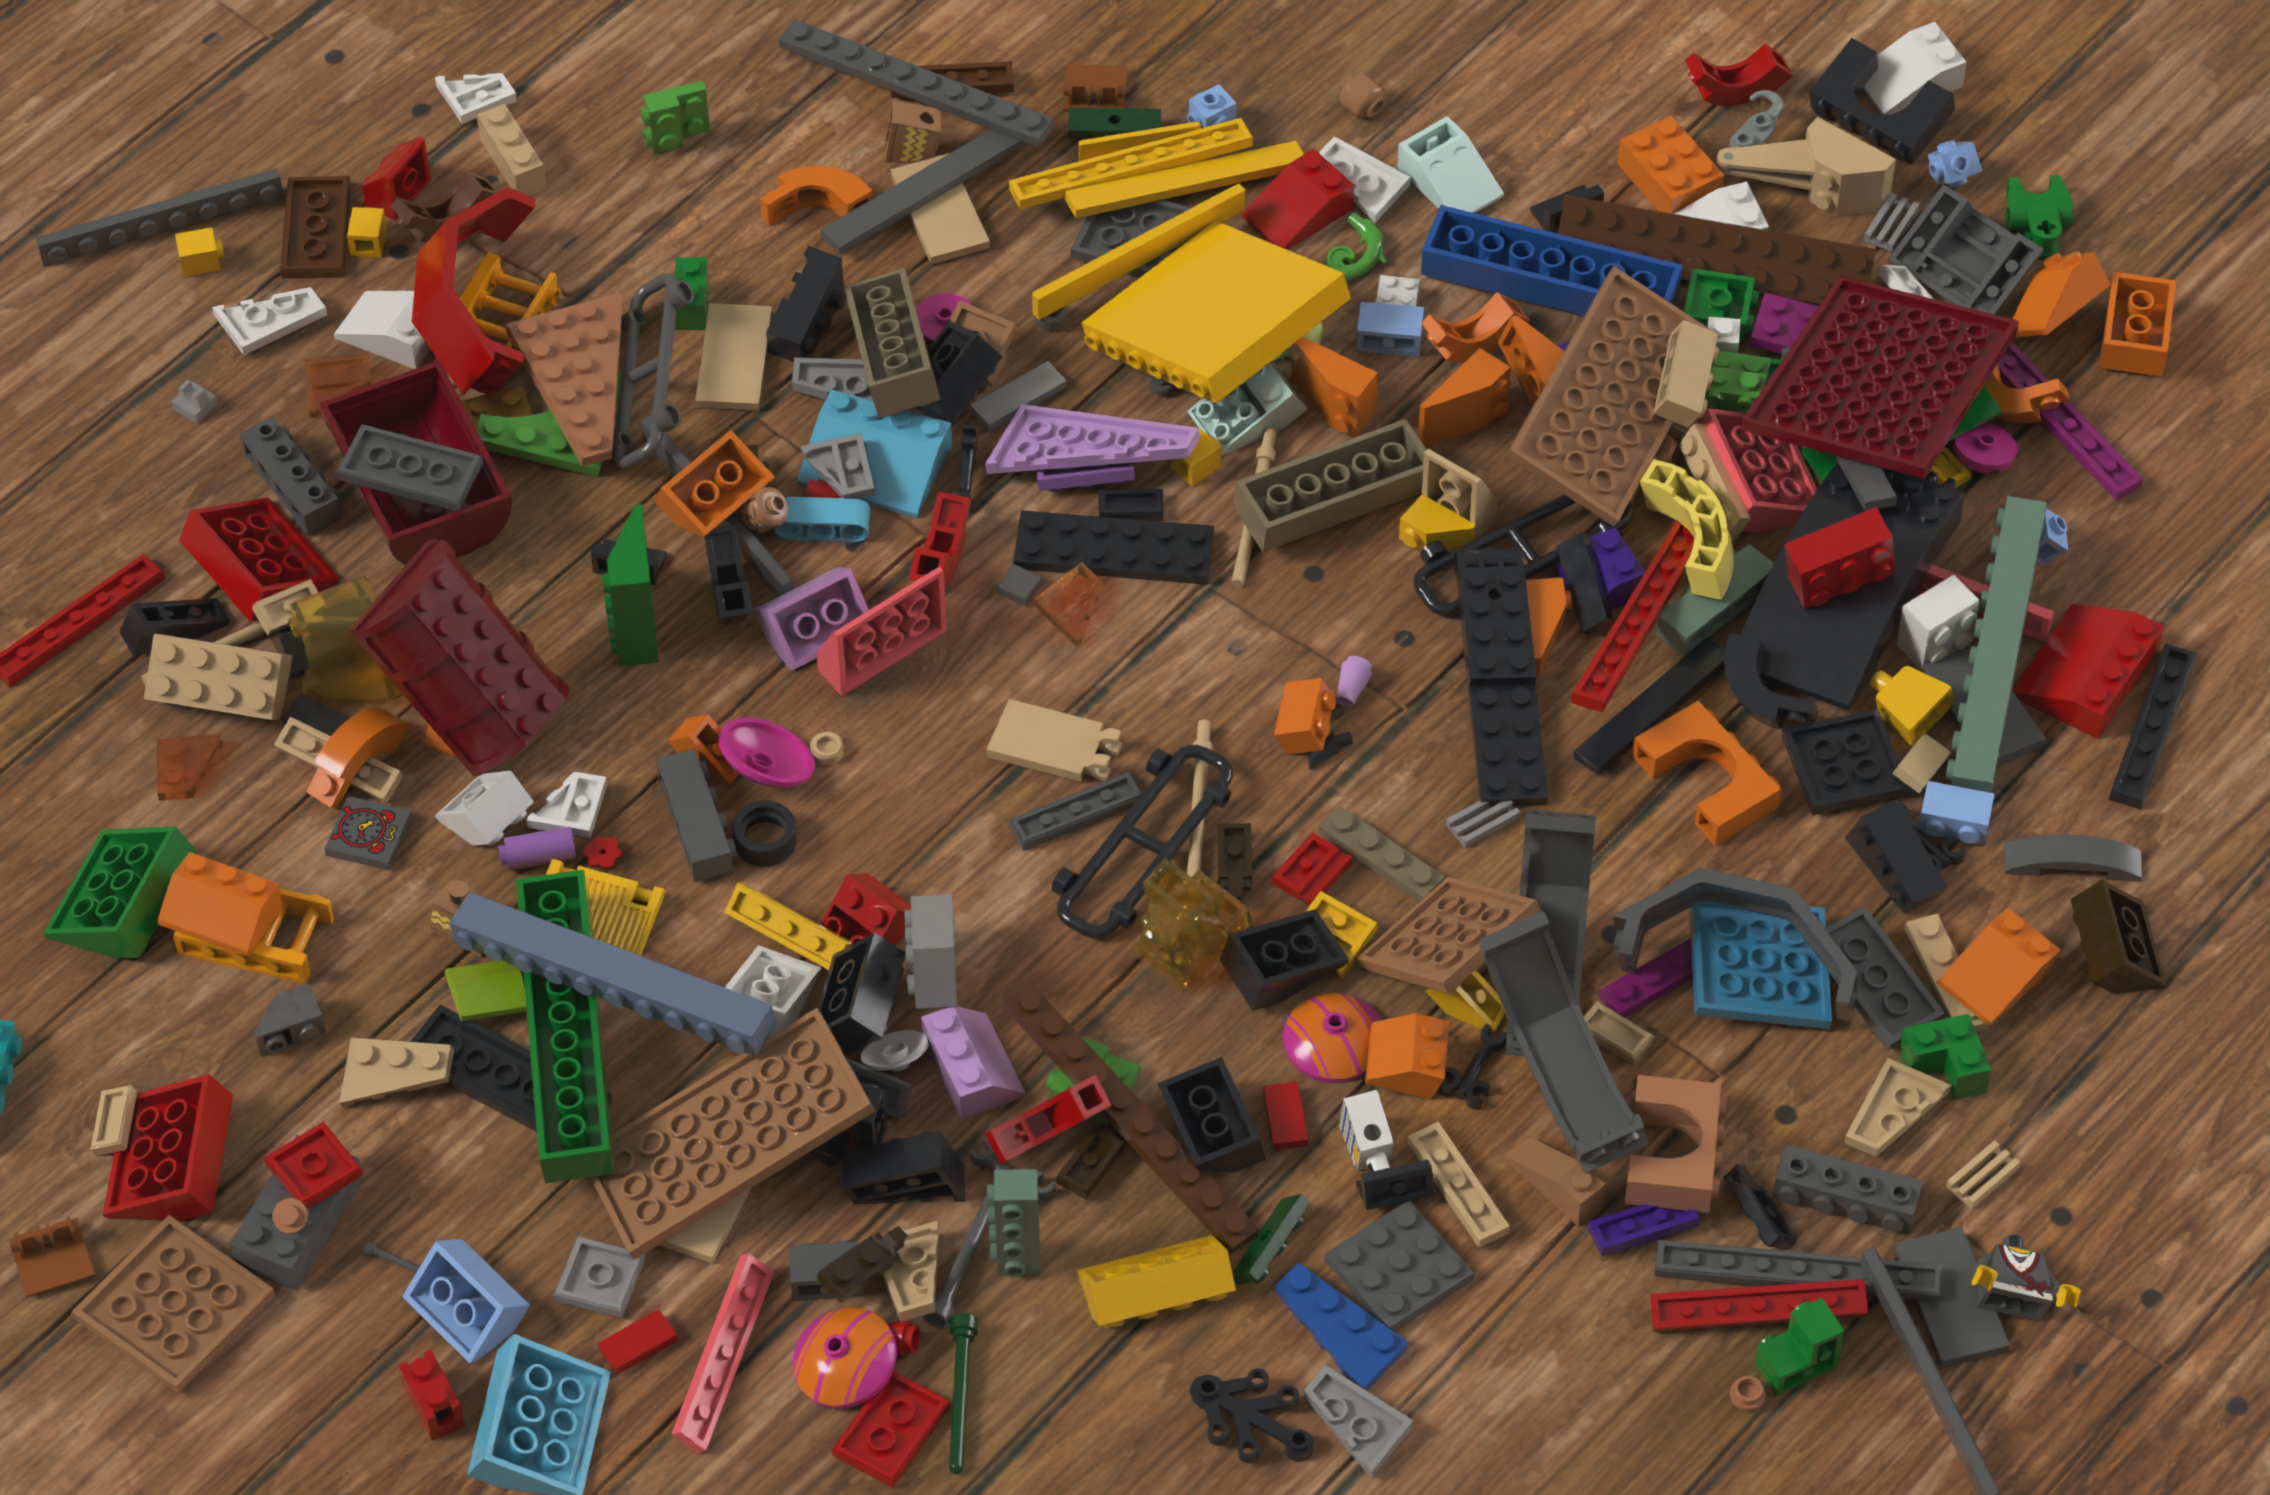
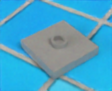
(599, 1277)

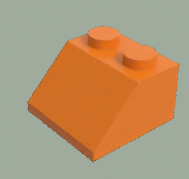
(1408, 1054)

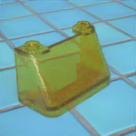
(336, 660)

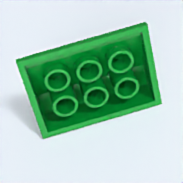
(630, 597)
(119, 891)

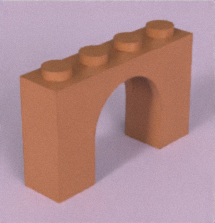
(1685, 1180)

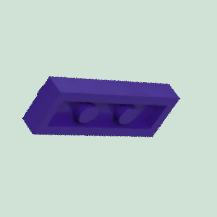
(1638, 1226)

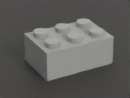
(931, 951)

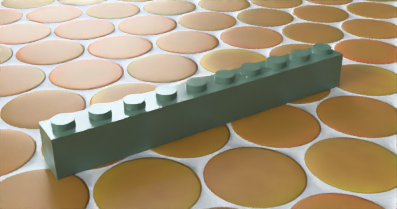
(1998, 645)

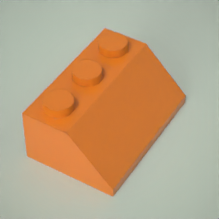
(713, 486)
(220, 904)

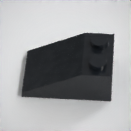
(1281, 958)

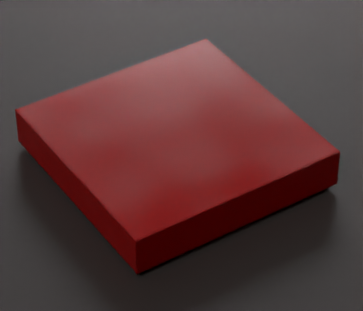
(313, 1165)

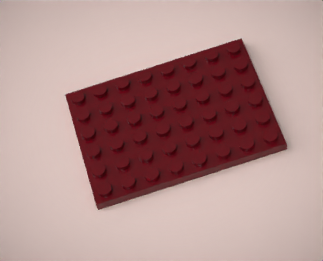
(1880, 376)

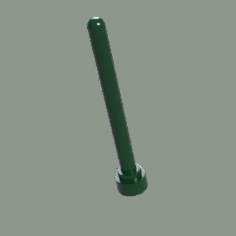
(963, 1329)

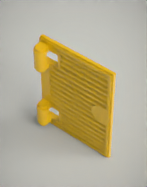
(613, 913)

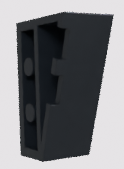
(810, 307)
(1896, 856)
(903, 1168)

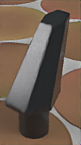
(1331, 747)

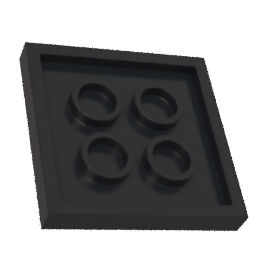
(1844, 761)

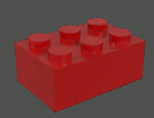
(1840, 558)

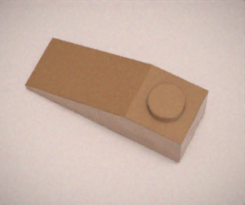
(1559, 1179)

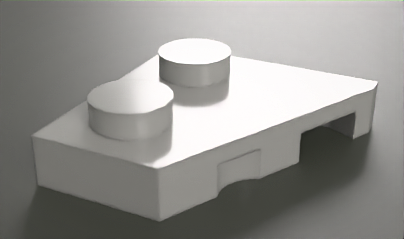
(842, 465)

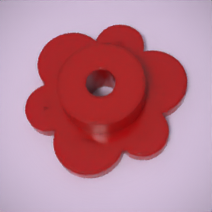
(602, 852)

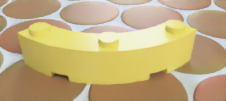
(1699, 510)

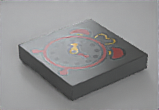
(368, 832)

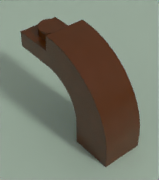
(426, 219)

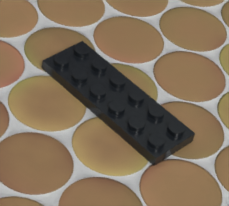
(1114, 547)
(485, 1065)

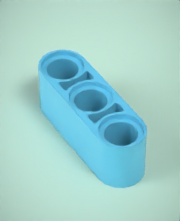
(825, 519)

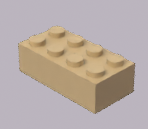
(217, 677)

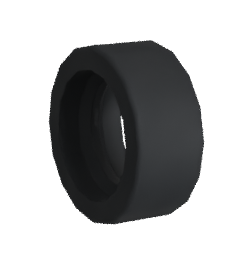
(769, 853)

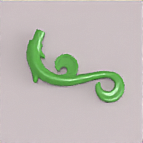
(1375, 251)

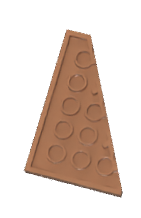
(575, 368)

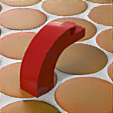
(1737, 82)
(944, 538)
(1048, 1119)

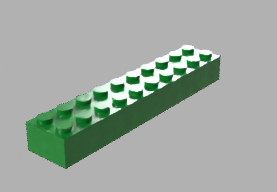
(566, 1045)

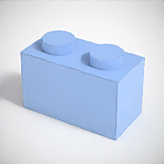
(1390, 329)
(1956, 813)

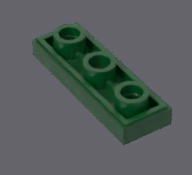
(1110, 121)
(1270, 1240)

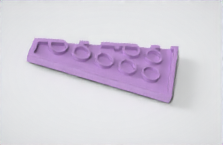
(1064, 439)

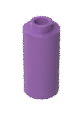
(537, 848)

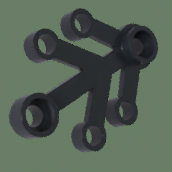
(1249, 1413)

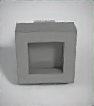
(193, 401)

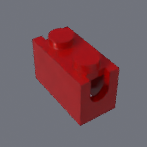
(431, 1393)

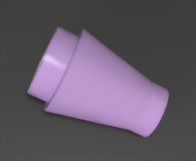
(1353, 678)

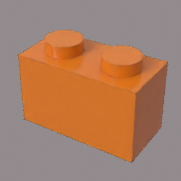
(1304, 716)

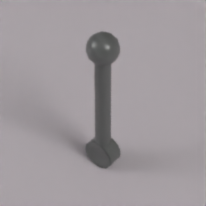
(371, 1249)

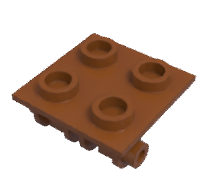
(1094, 86)
(51, 1257)

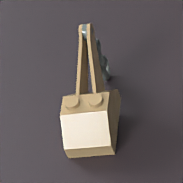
(1830, 163)

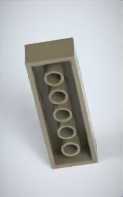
(892, 343)
(1331, 485)

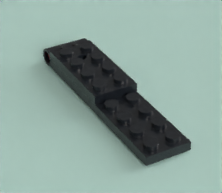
(1500, 675)

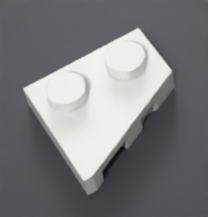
(475, 94)
(572, 805)

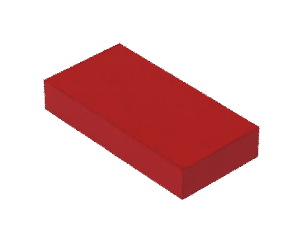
(1285, 1115)
(637, 1342)

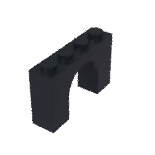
(1901, 133)

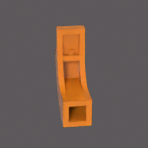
(814, 187)
(1482, 330)
(2023, 404)
(349, 748)

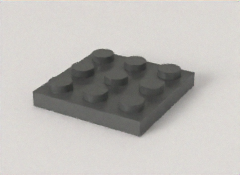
(1116, 227)
(1399, 1266)

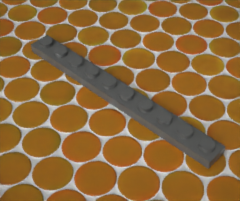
(917, 83)

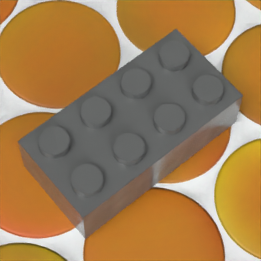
(281, 1255)

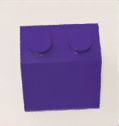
(1616, 565)

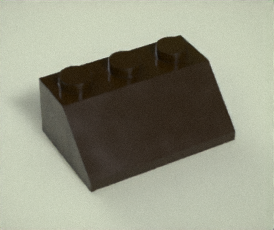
(2117, 940)

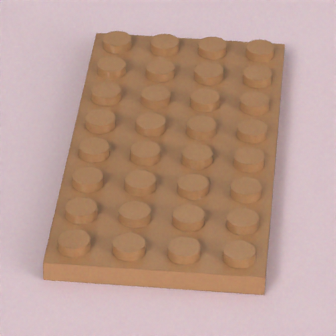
(1595, 415)
(729, 1133)

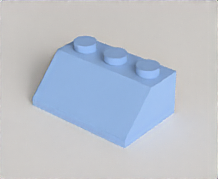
(465, 1299)

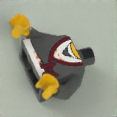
(2018, 1282)

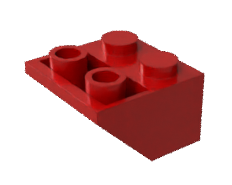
(866, 908)

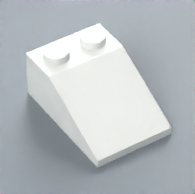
(1909, 64)
(1729, 205)
(384, 327)
(776, 981)

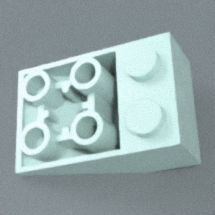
(1448, 168)
(1245, 413)

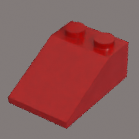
(1300, 201)

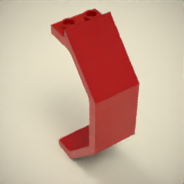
(439, 313)

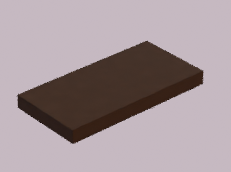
(315, 227)

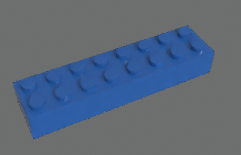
(1534, 262)

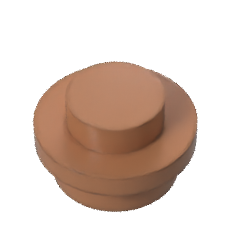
(290, 1215)
(1748, 1393)

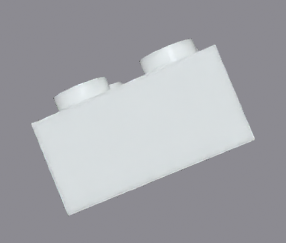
(1398, 290)

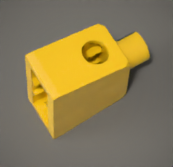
(1911, 701)

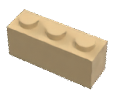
(511, 150)
(1686, 374)

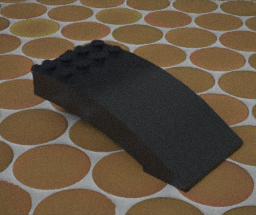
(1837, 645)

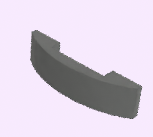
(2073, 852)

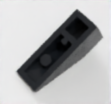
(172, 618)

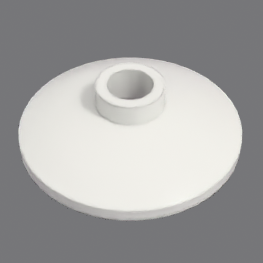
(895, 1050)

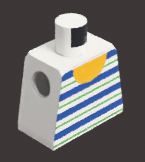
(1366, 1131)

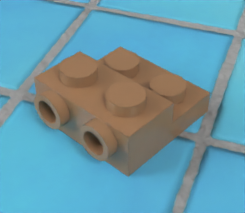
(992, 328)

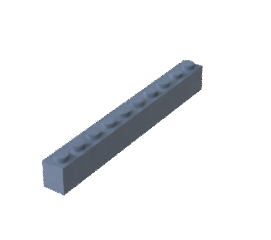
(612, 974)

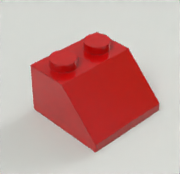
(399, 175)

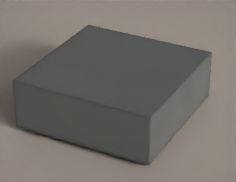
(1019, 585)

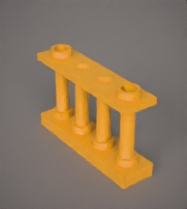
(487, 277)
(265, 959)

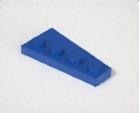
(1350, 1335)

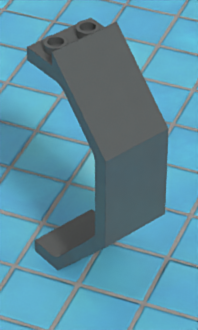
(1558, 878)
(1743, 894)
(1560, 1044)

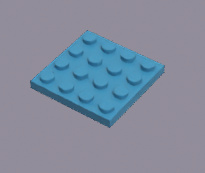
(1756, 968)

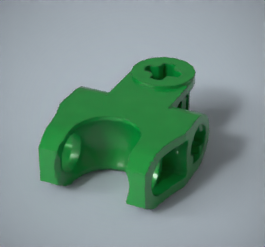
(2039, 214)

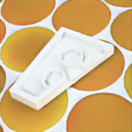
(1374, 182)
(265, 321)

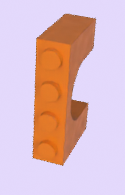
(1699, 735)

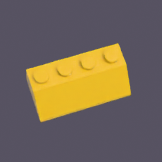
(1157, 1281)

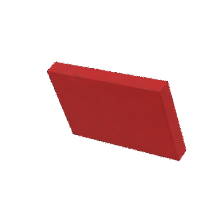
(891, 1429)

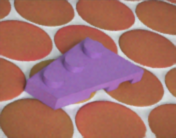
(1084, 476)

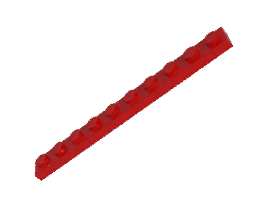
(1635, 621)

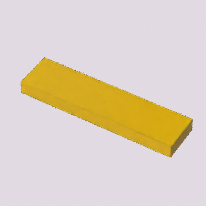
(784, 925)

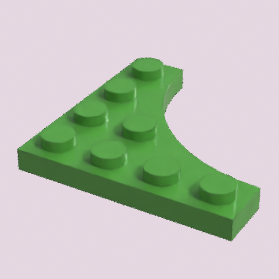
(534, 439)

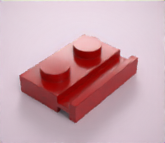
(1311, 869)

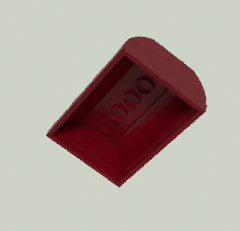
(428, 409)
(459, 659)

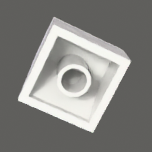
(486, 808)

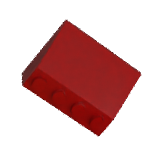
(252, 552)
(2089, 666)
(171, 1153)

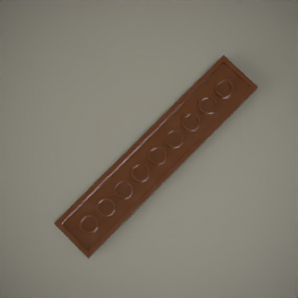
(1779, 261)

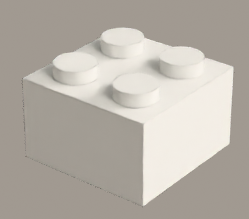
(1938, 622)

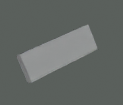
(1027, 390)

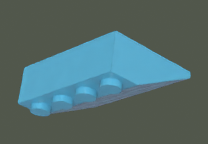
(901, 450)
(538, 1420)

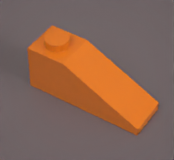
(1547, 616)

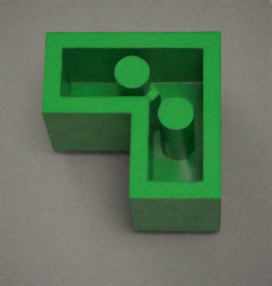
(1948, 1048)
(1802, 1352)

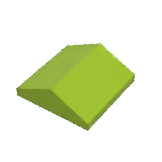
(486, 990)

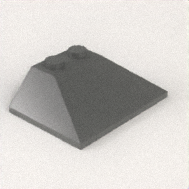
(1965, 254)

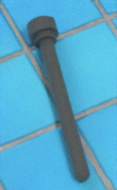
(943, 1303)

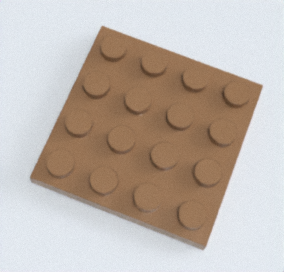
(1441, 934)
(173, 1304)

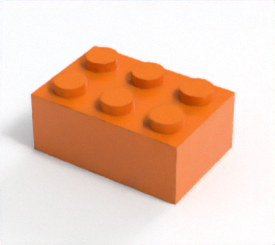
(1668, 166)
(2137, 324)

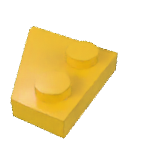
(1347, 926)

